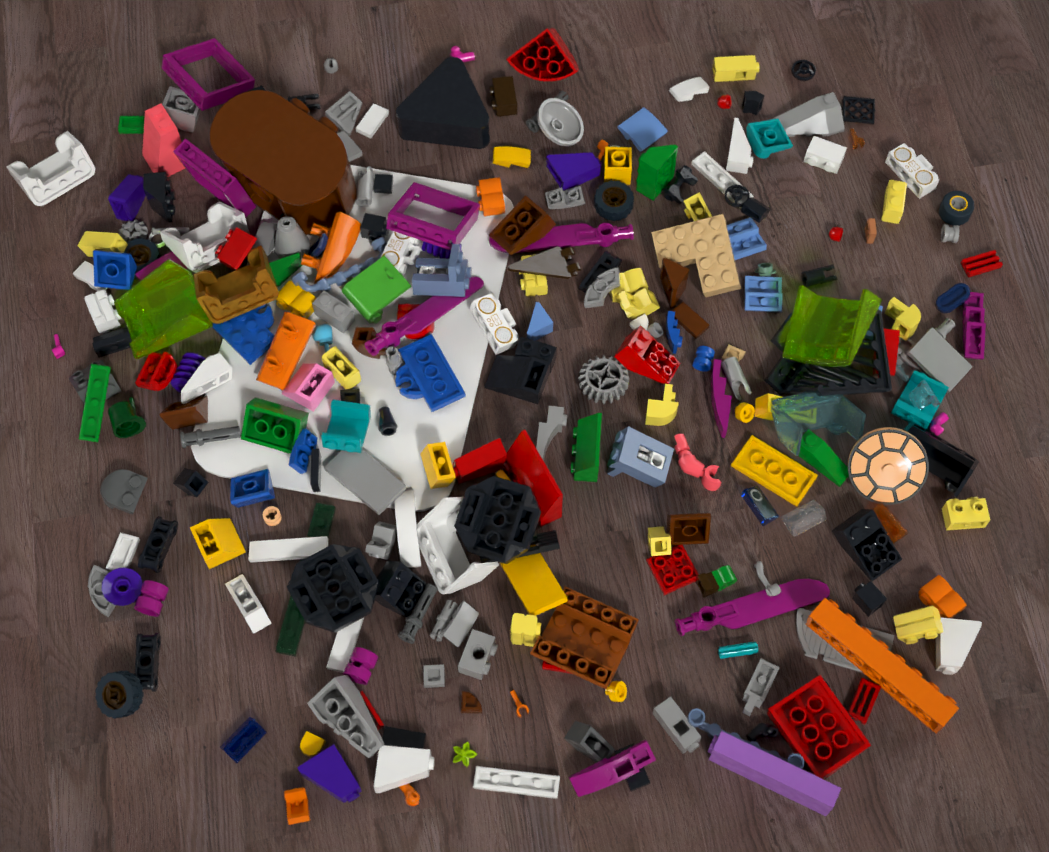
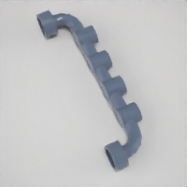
(340, 277)
(697, 717)

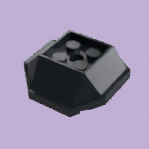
(480, 515)
(329, 568)

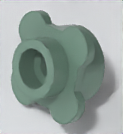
(765, 269)

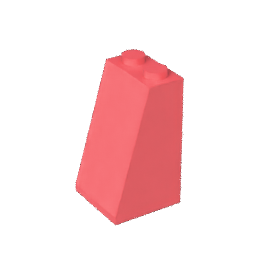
(160, 141)

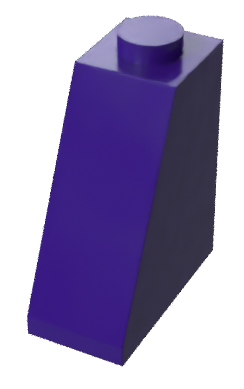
(573, 168)
(128, 198)
(331, 774)

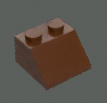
(689, 528)

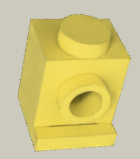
(658, 541)

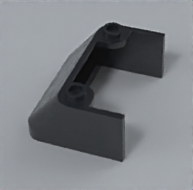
(945, 459)

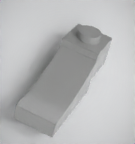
(546, 431)

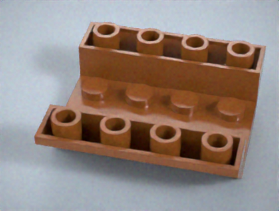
(586, 638)

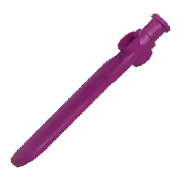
(576, 235)
(418, 318)
(755, 606)

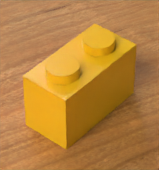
(437, 465)

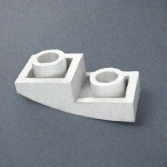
(686, 89)
(85, 273)

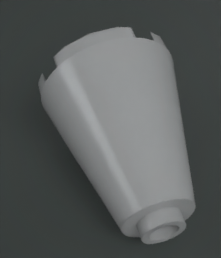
(290, 239)

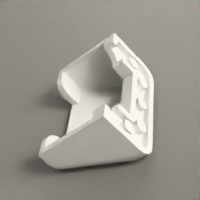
(56, 173)
(198, 246)

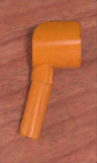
(601, 146)
(518, 703)

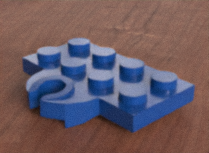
(248, 333)
(428, 374)

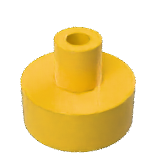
(744, 412)
(617, 691)

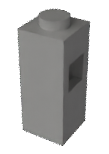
(677, 725)

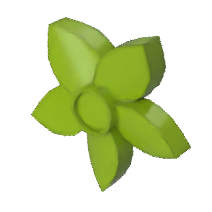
(464, 754)

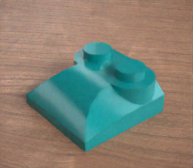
(767, 137)

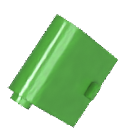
(374, 289)

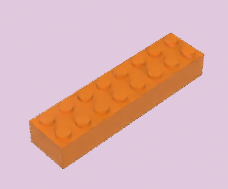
(882, 666)

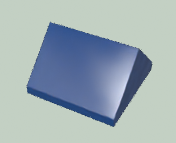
(113, 269)
(251, 488)

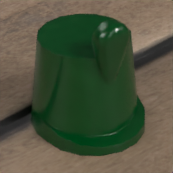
(125, 420)

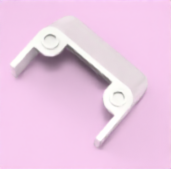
(444, 551)

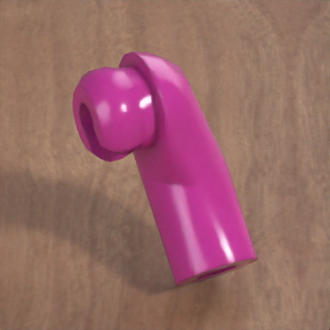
(465, 57)
(935, 425)

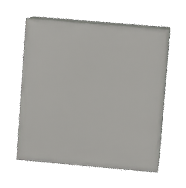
(434, 676)

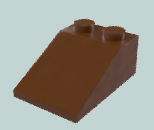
(522, 226)

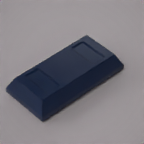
(319, 246)

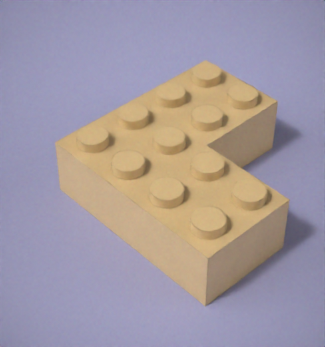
(705, 244)

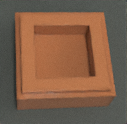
(870, 231)

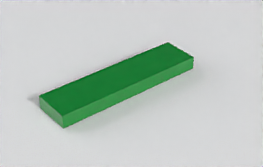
(94, 403)

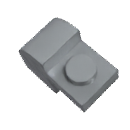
(382, 540)

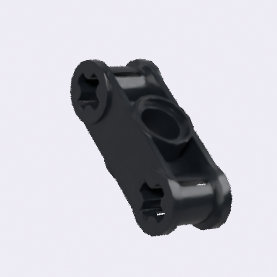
(152, 556)
(147, 647)

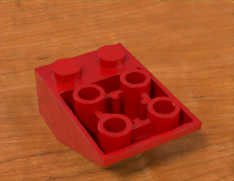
(647, 356)

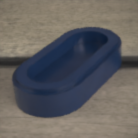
(953, 298)

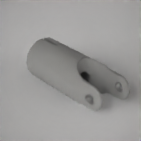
(364, 188)
(735, 375)

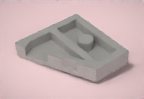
(345, 112)

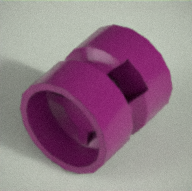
(151, 598)
(360, 665)

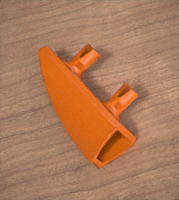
(340, 243)
(285, 350)

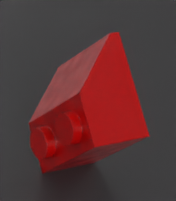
(235, 248)

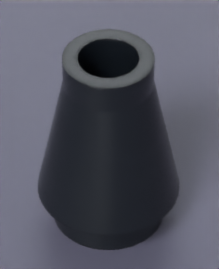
(387, 424)

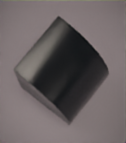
(190, 482)

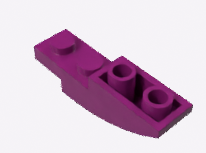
(612, 770)

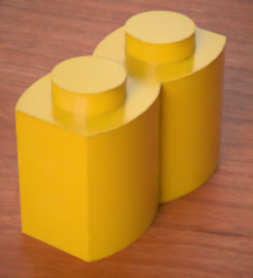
(295, 300)

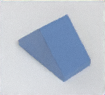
(540, 323)

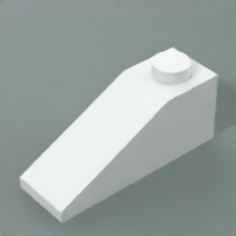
(739, 151)
(209, 375)
(248, 603)

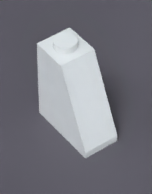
(955, 643)
(401, 766)

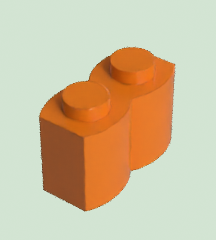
(491, 196)
(942, 596)

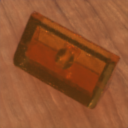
(890, 523)

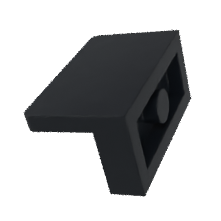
(112, 342)

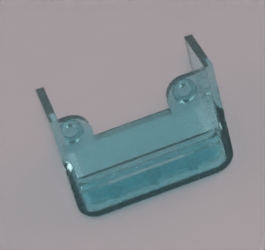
(809, 411)

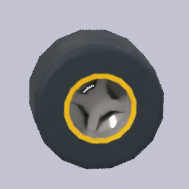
(956, 208)

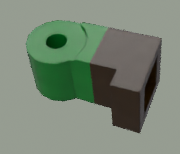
(715, 580)

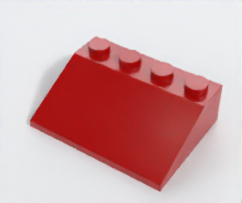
(530, 470)
(818, 728)

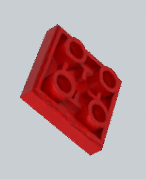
(673, 570)

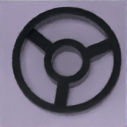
(805, 64)
(736, 198)

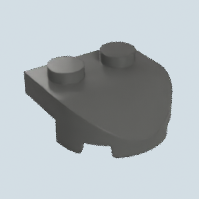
(122, 490)

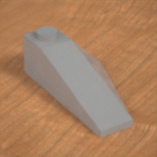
(816, 116)
(345, 711)

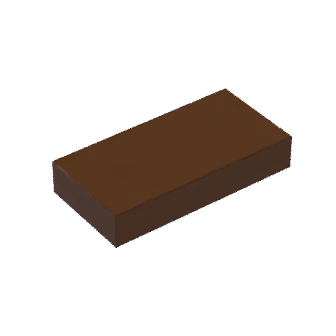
(690, 320)

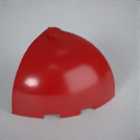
(545, 58)

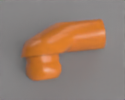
(411, 796)

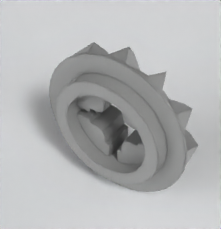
(140, 227)

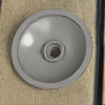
(560, 122)

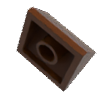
(674, 280)
(188, 414)

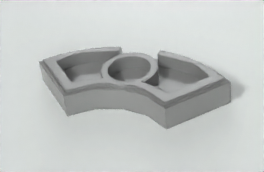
(601, 287)
(95, 589)

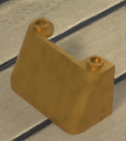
(236, 291)

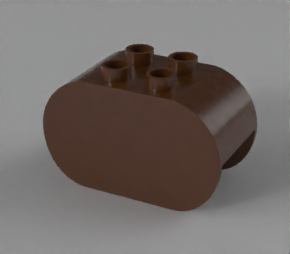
(284, 158)

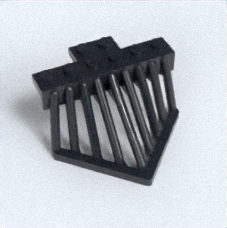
(788, 372)

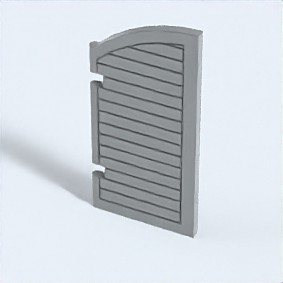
(814, 644)

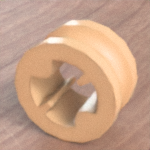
(267, 511)

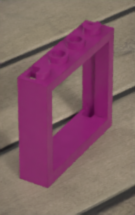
(173, 63)
(214, 177)
(427, 231)

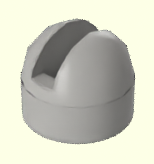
(328, 69)
(655, 330)

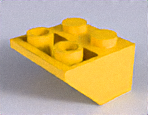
(217, 541)

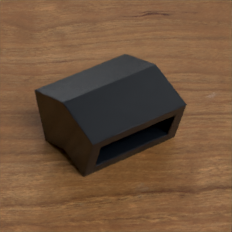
(752, 102)
(755, 209)

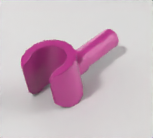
(58, 350)

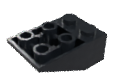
(519, 377)
(867, 543)

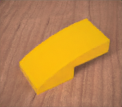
(511, 155)

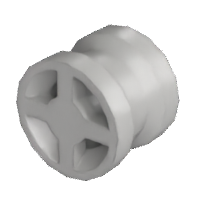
(950, 233)

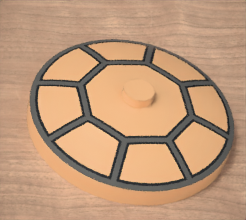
(888, 466)

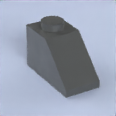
(589, 742)

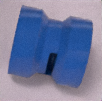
(703, 359)

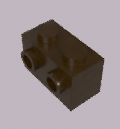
(504, 96)

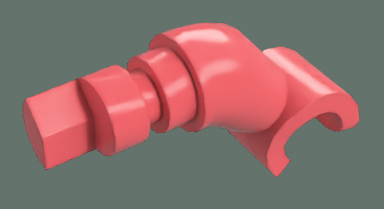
(693, 467)

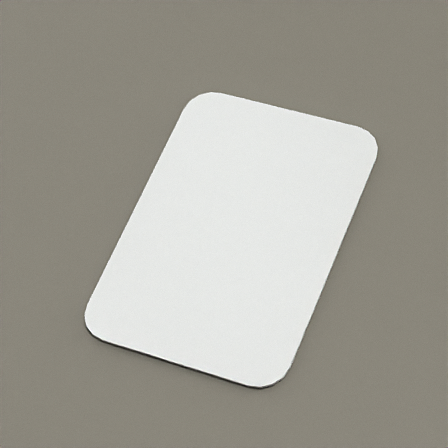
(417, 426)

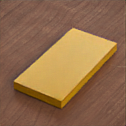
(774, 470)
(534, 583)

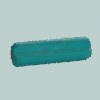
(738, 650)

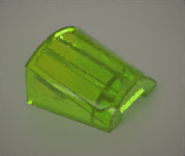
(162, 309)
(828, 328)

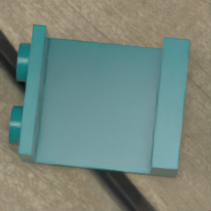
(906, 410)
(347, 426)

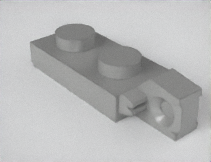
(759, 685)

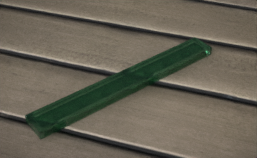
(293, 621)

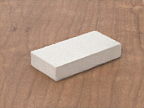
(372, 120)
(123, 552)

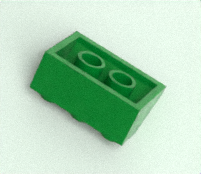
(656, 170)
(273, 424)
(587, 448)

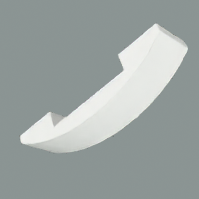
(407, 529)

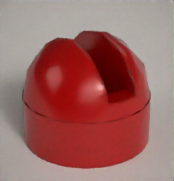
(724, 102)
(836, 234)

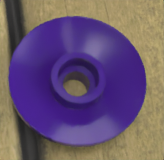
(122, 578)

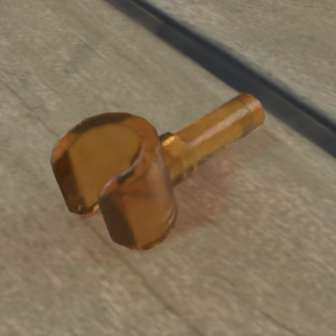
(857, 140)

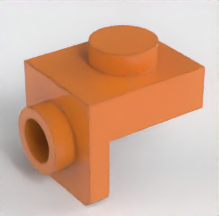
(297, 805)

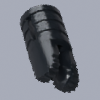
(303, 98)
(817, 276)

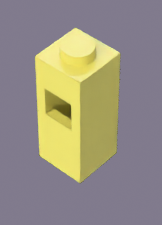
(735, 68)
(101, 241)

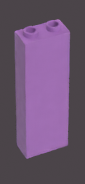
(773, 773)

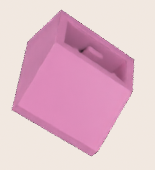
(309, 385)

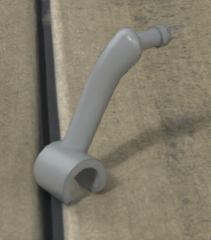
(771, 590)

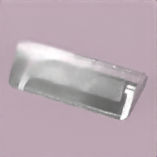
(804, 517)

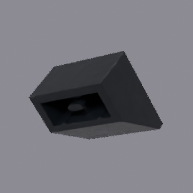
(160, 194)
(399, 588)

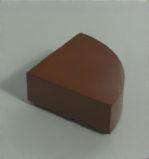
(470, 703)

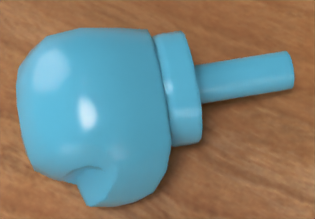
(323, 334)

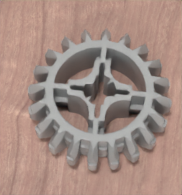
(596, 372)

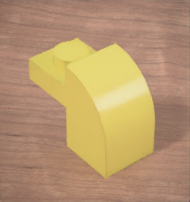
(638, 304)
(905, 317)
(662, 412)

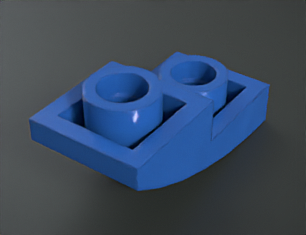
(672, 332)
(302, 450)

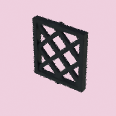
(860, 100)

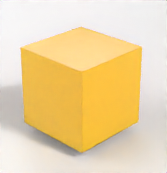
(618, 164)

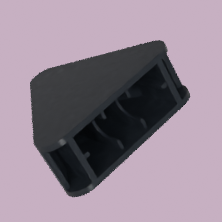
(445, 109)

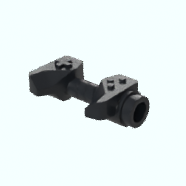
(684, 175)

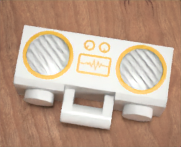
(912, 170)
(399, 249)
(495, 323)

